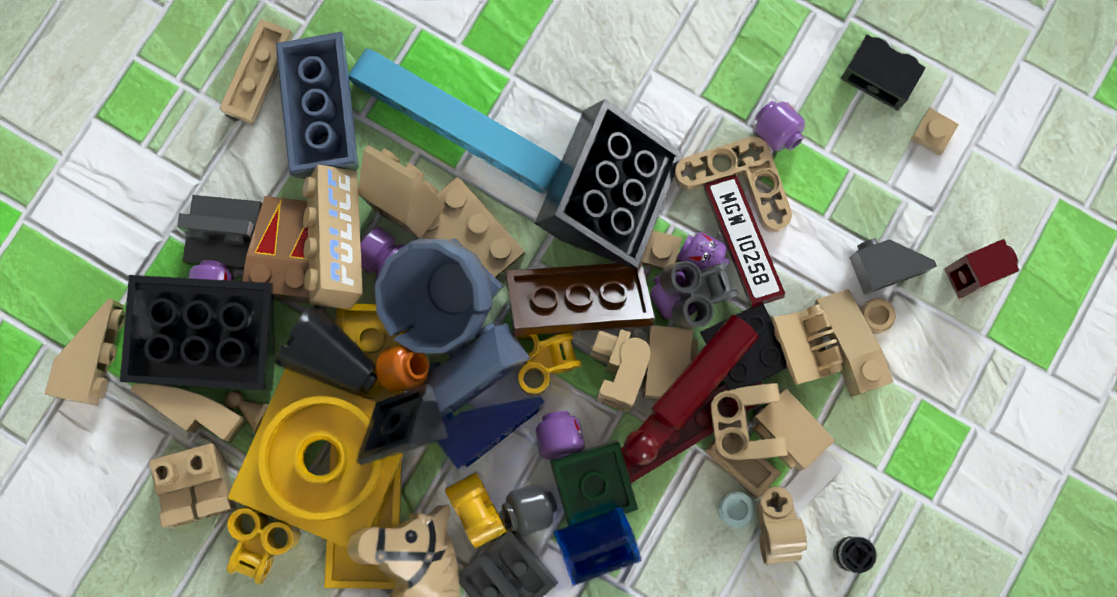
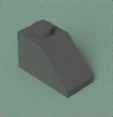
(887, 264)

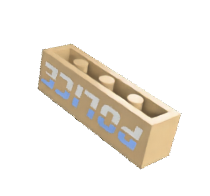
(333, 237)

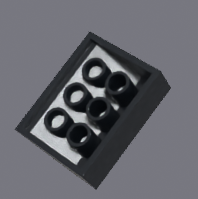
(609, 186)
(199, 333)

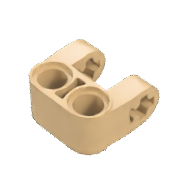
(738, 424)

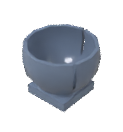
(436, 292)

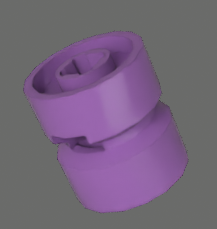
(376, 249)

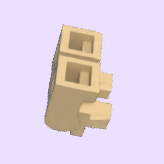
(628, 360)
(192, 485)

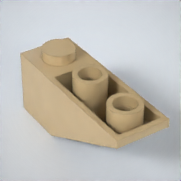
(83, 364)

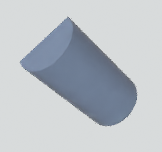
(316, 104)

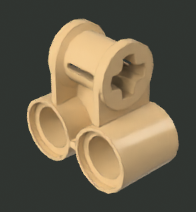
(782, 533)

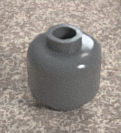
(529, 509)

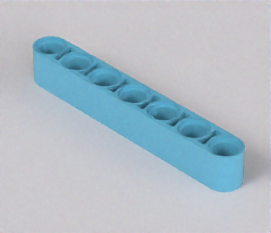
(455, 120)

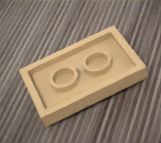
(474, 228)

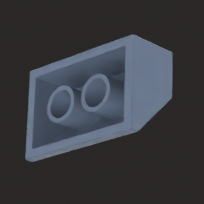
(475, 367)

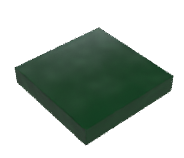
(593, 482)

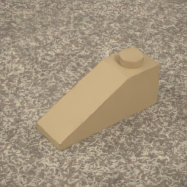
(863, 357)

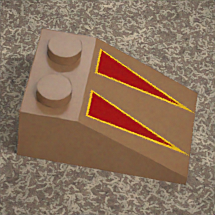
(278, 249)

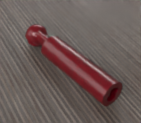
(690, 389)

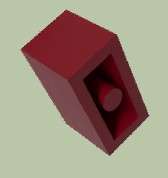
(982, 268)

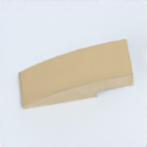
(192, 410)

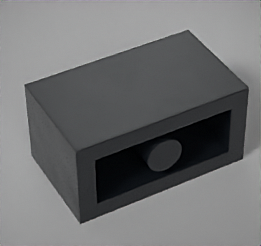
(883, 72)

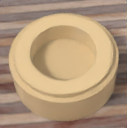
(879, 314)

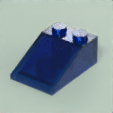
(481, 429)

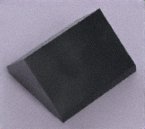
(402, 425)

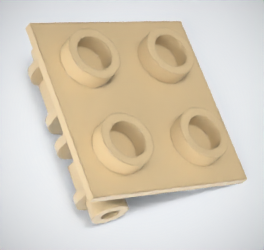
(804, 345)

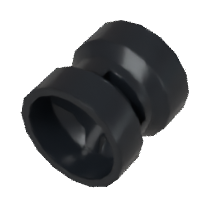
(847, 555)

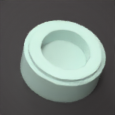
(736, 509)

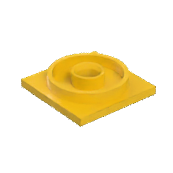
(275, 472)

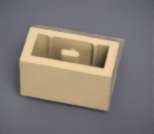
(398, 191)

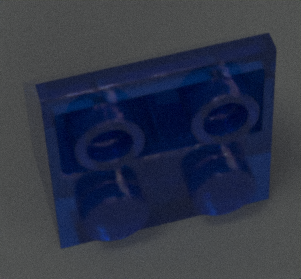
(597, 546)

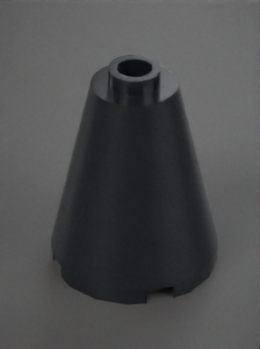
(326, 354)

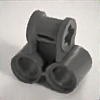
(700, 288)

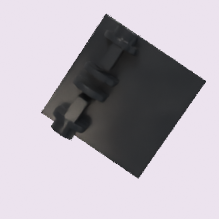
(764, 356)

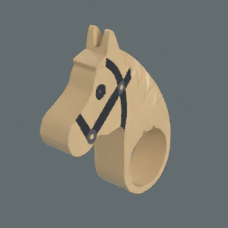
(412, 554)

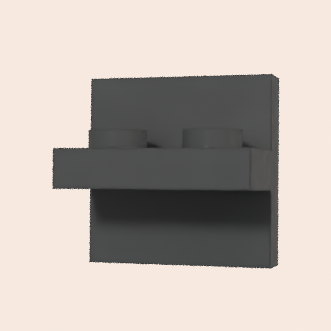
(219, 230)

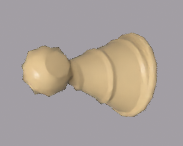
(252, 410)

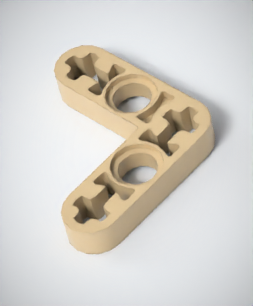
(751, 171)

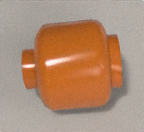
(401, 368)

